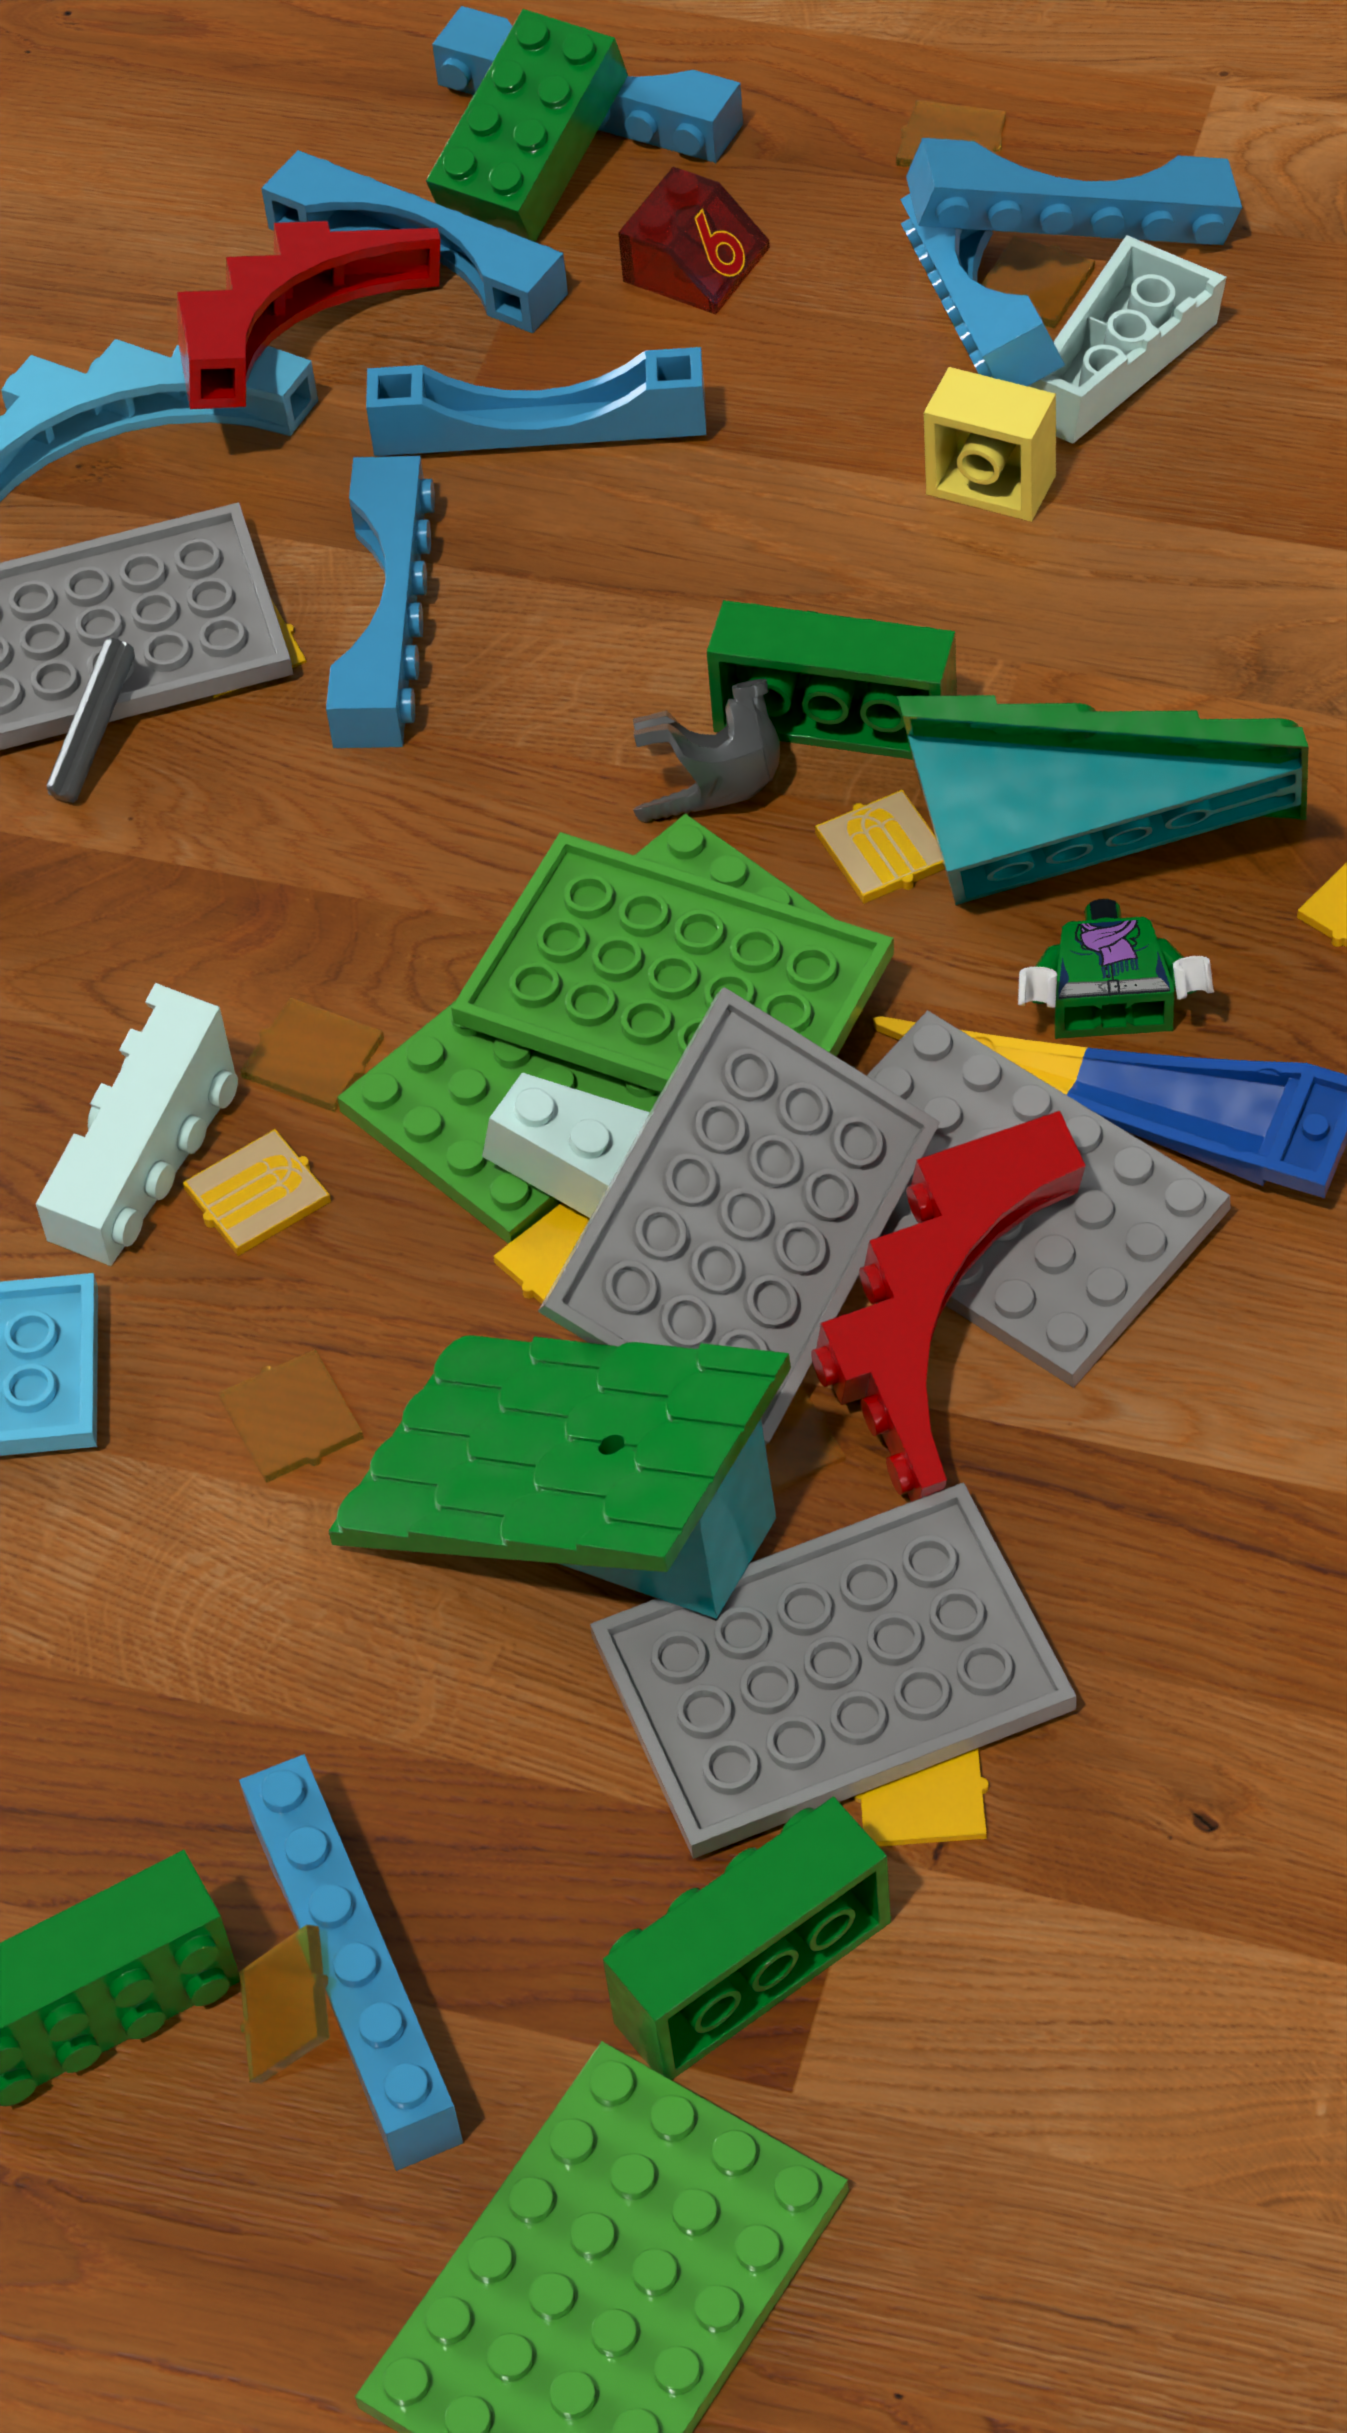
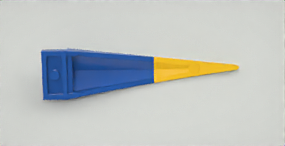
(1236, 1115)

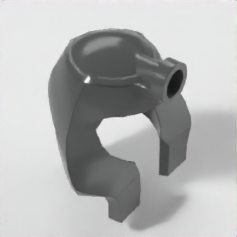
(724, 765)

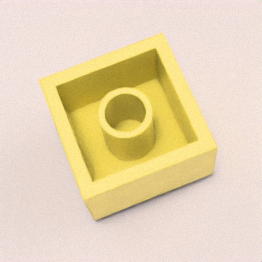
(990, 443)

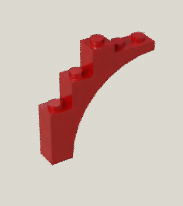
(268, 294)
(961, 1207)

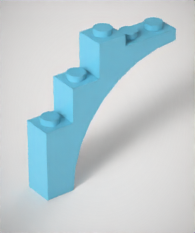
(127, 390)

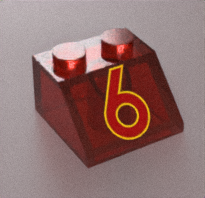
(690, 242)

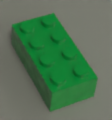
(529, 124)
(829, 674)
(748, 1938)
(108, 1973)

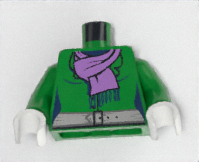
(1112, 976)

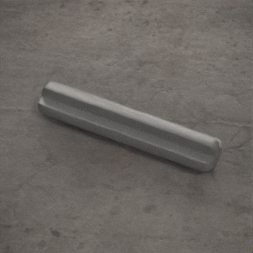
(90, 720)

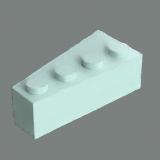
(1127, 330)
(140, 1127)
(561, 1139)

